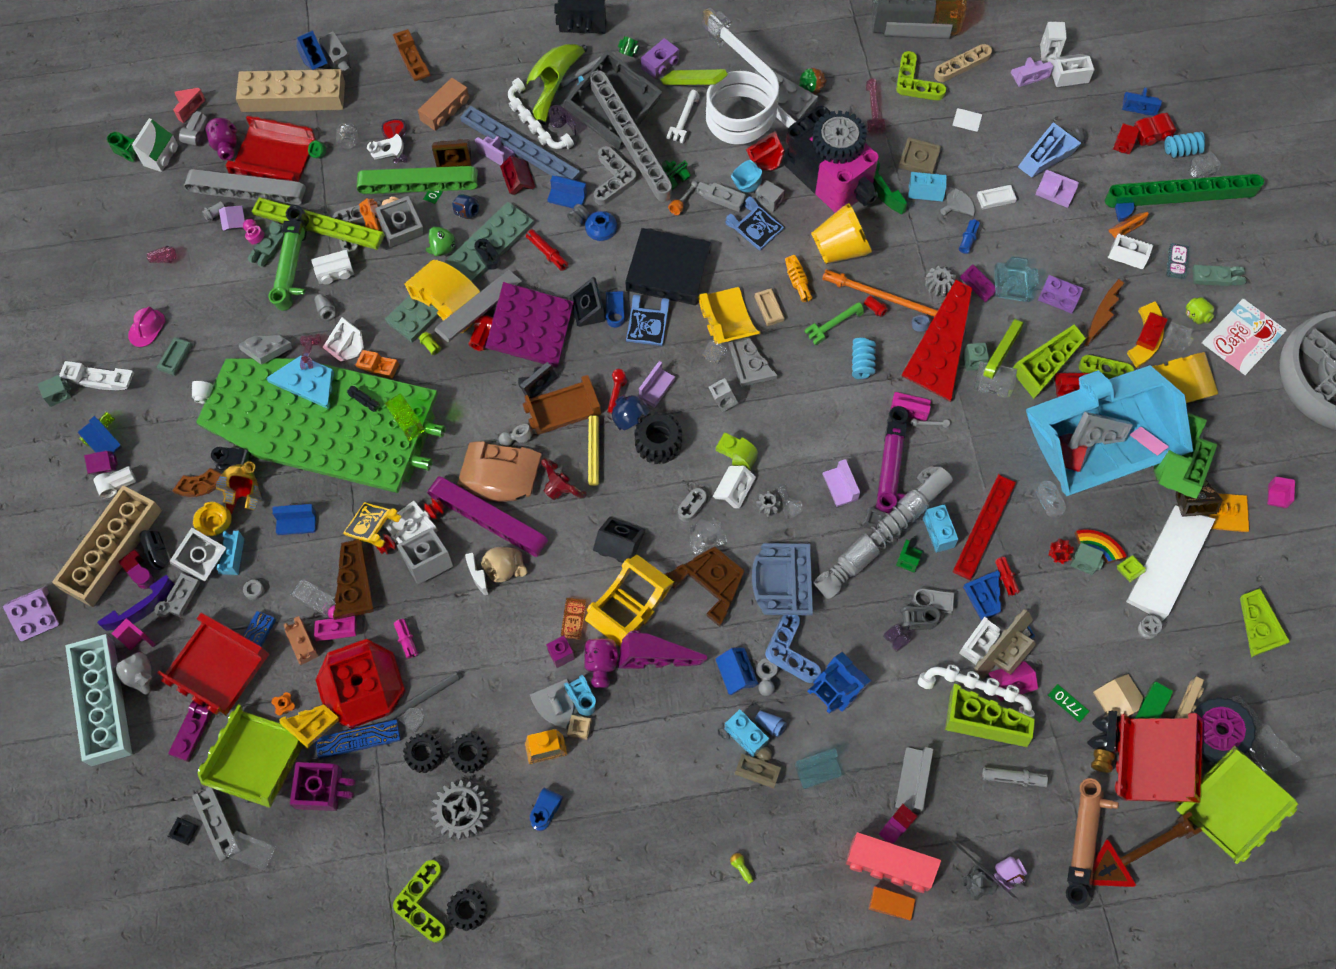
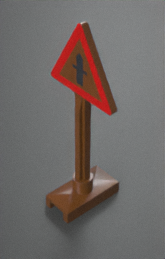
(1111, 869)

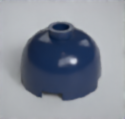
(628, 411)

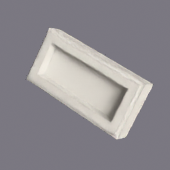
(996, 197)

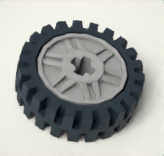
(839, 137)

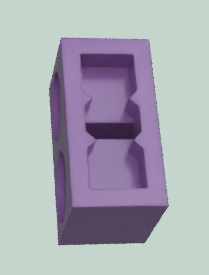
(1060, 294)

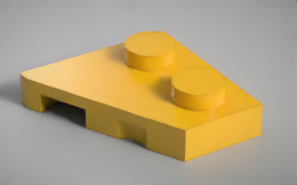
(310, 724)

